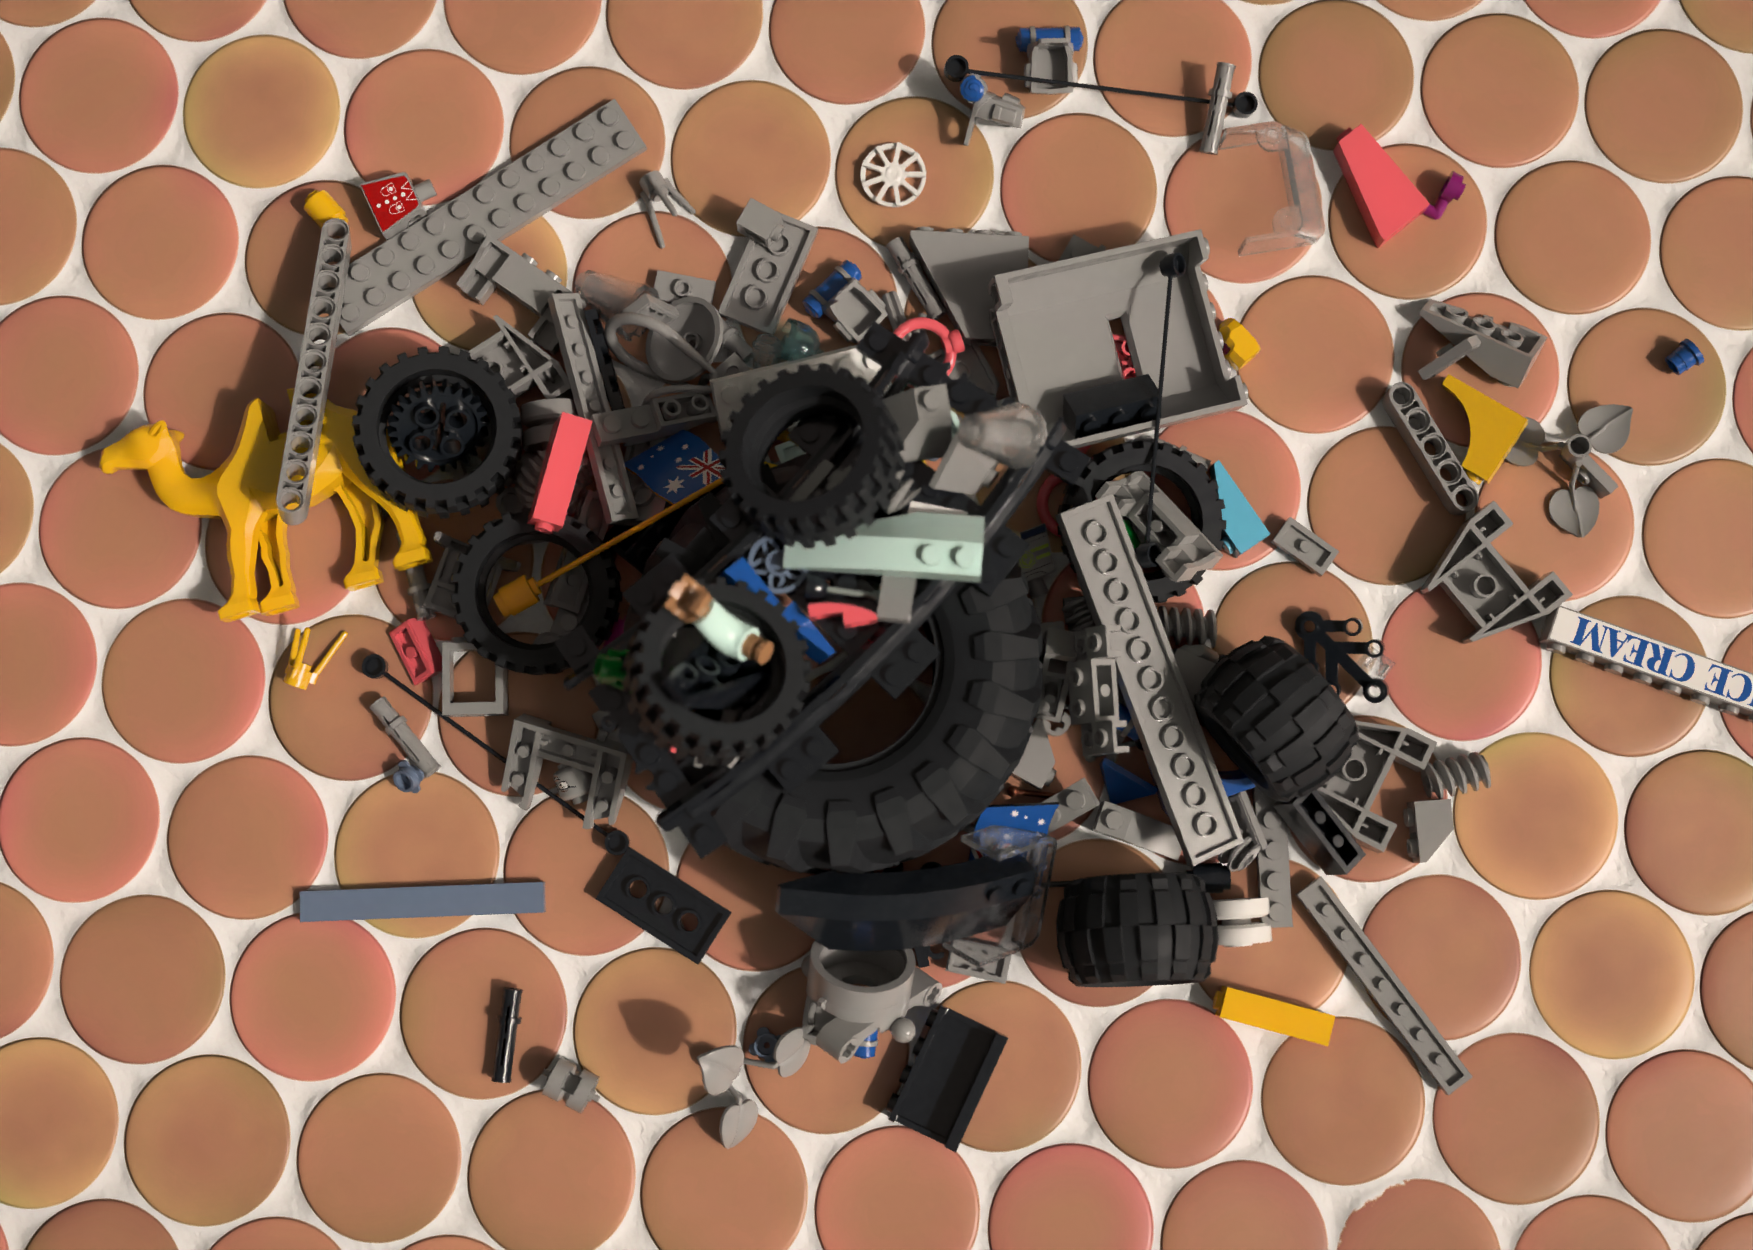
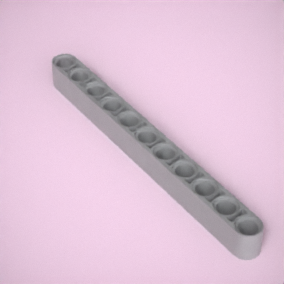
(314, 381)

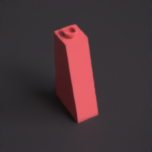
(1378, 185)
(559, 472)

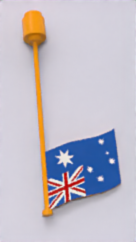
(673, 469)

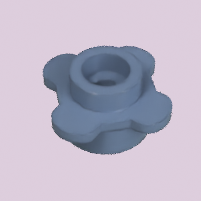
(408, 777)
(758, 1048)

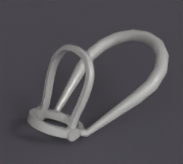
(643, 368)

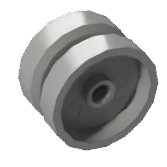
(540, 418)

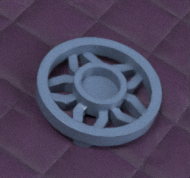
(774, 566)

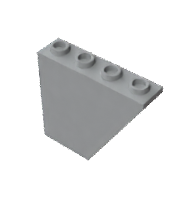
(960, 271)

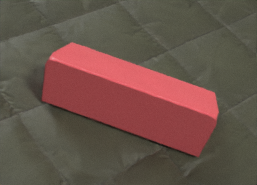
(417, 650)

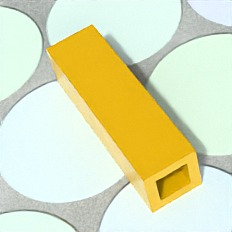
(1273, 1015)

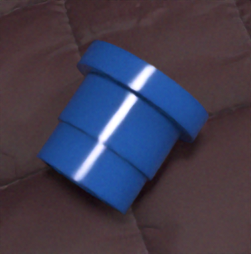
(1684, 357)

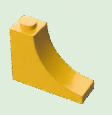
(1492, 430)

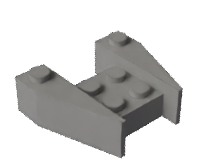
(521, 366)
(1484, 582)
(1360, 779)

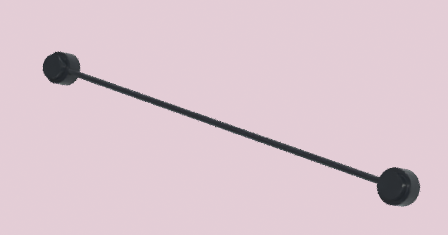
(957, 68)
(1172, 266)
(376, 667)

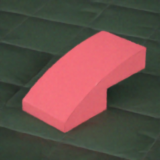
(852, 615)

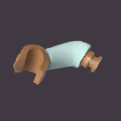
(724, 631)

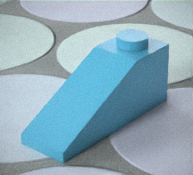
(1242, 523)

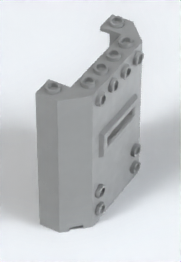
(1059, 337)

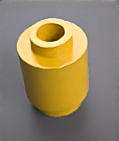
(323, 207)

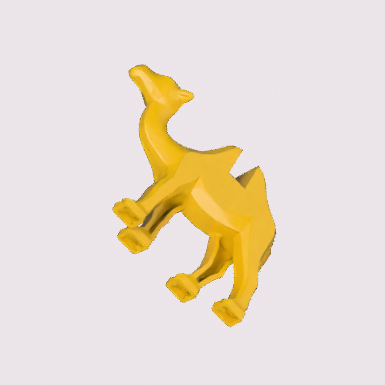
(245, 499)

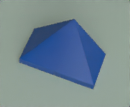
(1122, 784)

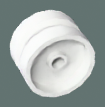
(1236, 923)

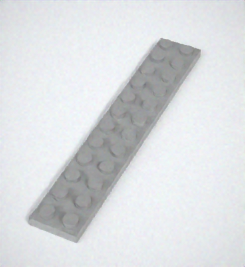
(492, 207)
(1150, 680)

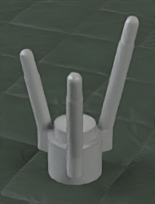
(657, 189)

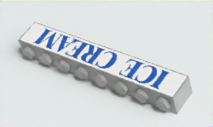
(1649, 660)

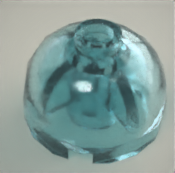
(799, 341)

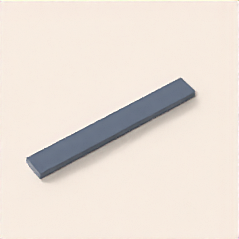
(422, 901)

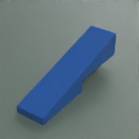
(818, 646)

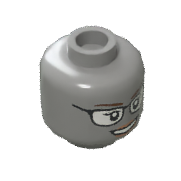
(572, 783)

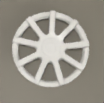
(893, 174)

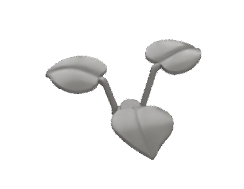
(1601, 427)
(723, 1066)

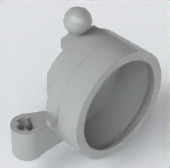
(860, 1011)

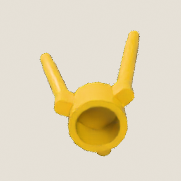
(298, 672)

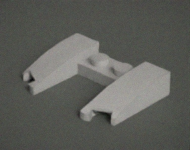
(537, 740)

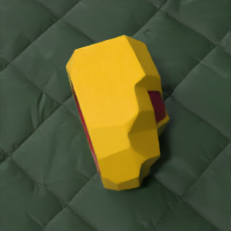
(1238, 343)

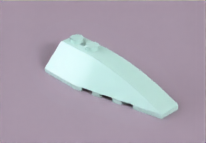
(901, 546)

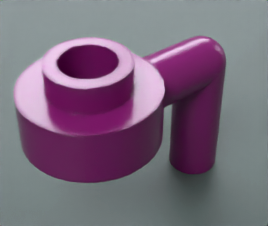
(1451, 190)

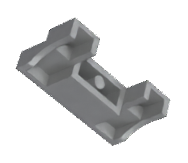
(518, 277)
(1181, 542)
(1094, 691)

